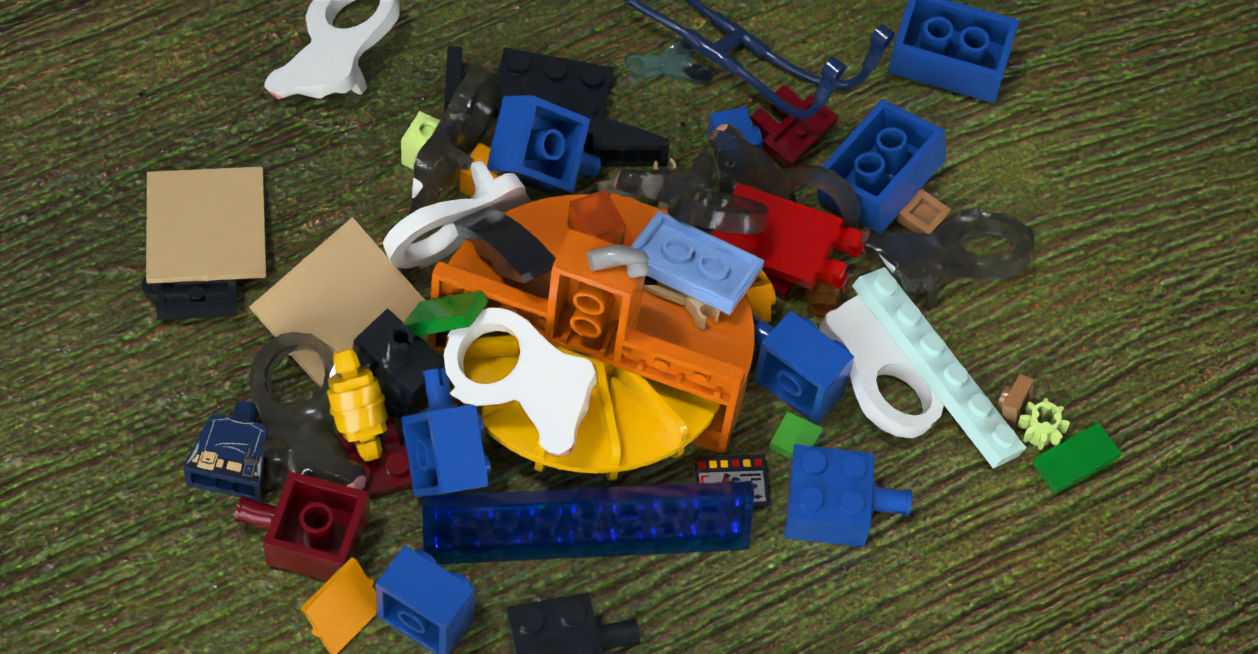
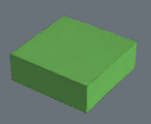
(794, 431)

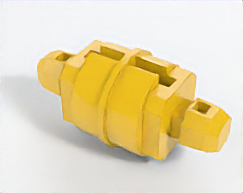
(357, 404)

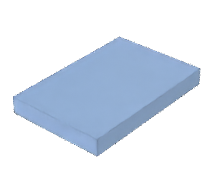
(697, 262)

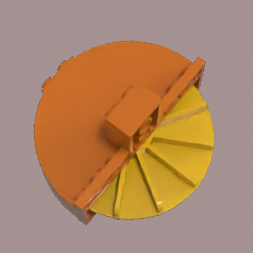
(655, 368)

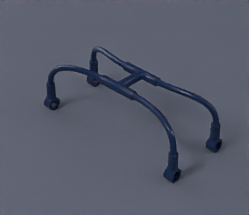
(736, 35)

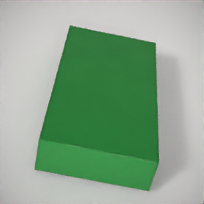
(446, 313)
(1076, 458)

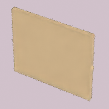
(205, 225)
(336, 295)

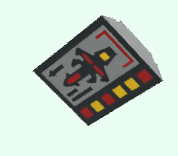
(735, 469)

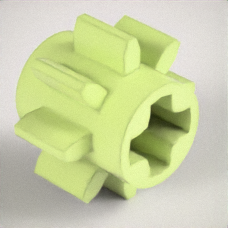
(1043, 424)

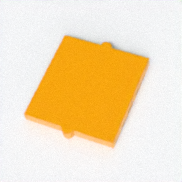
(342, 606)

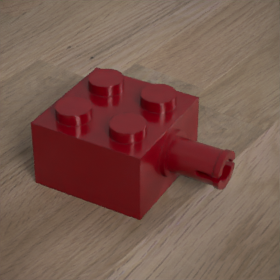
(311, 526)

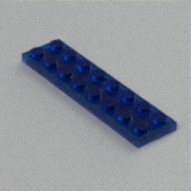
(588, 522)

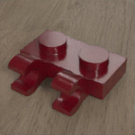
(793, 136)
(390, 471)

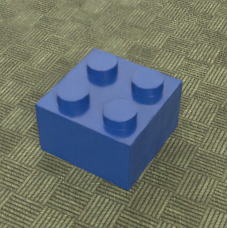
(425, 601)

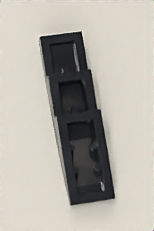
(624, 144)
(507, 243)

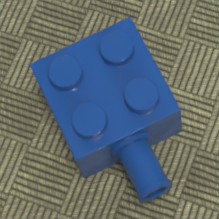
(541, 145)
(801, 365)
(444, 442)
(835, 496)

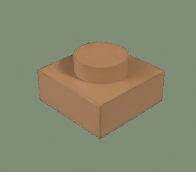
(923, 213)
(1015, 398)

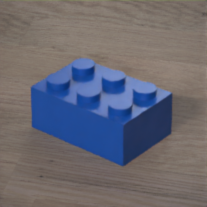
(953, 47)
(886, 162)

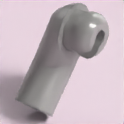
(619, 255)

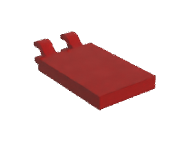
(797, 241)

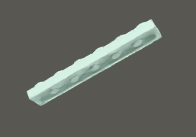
(939, 367)

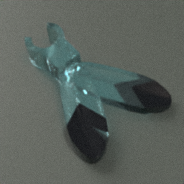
(672, 63)

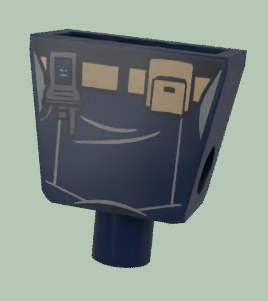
(230, 454)

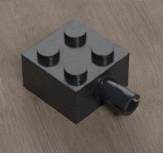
(397, 362)
(565, 627)

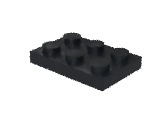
(561, 81)

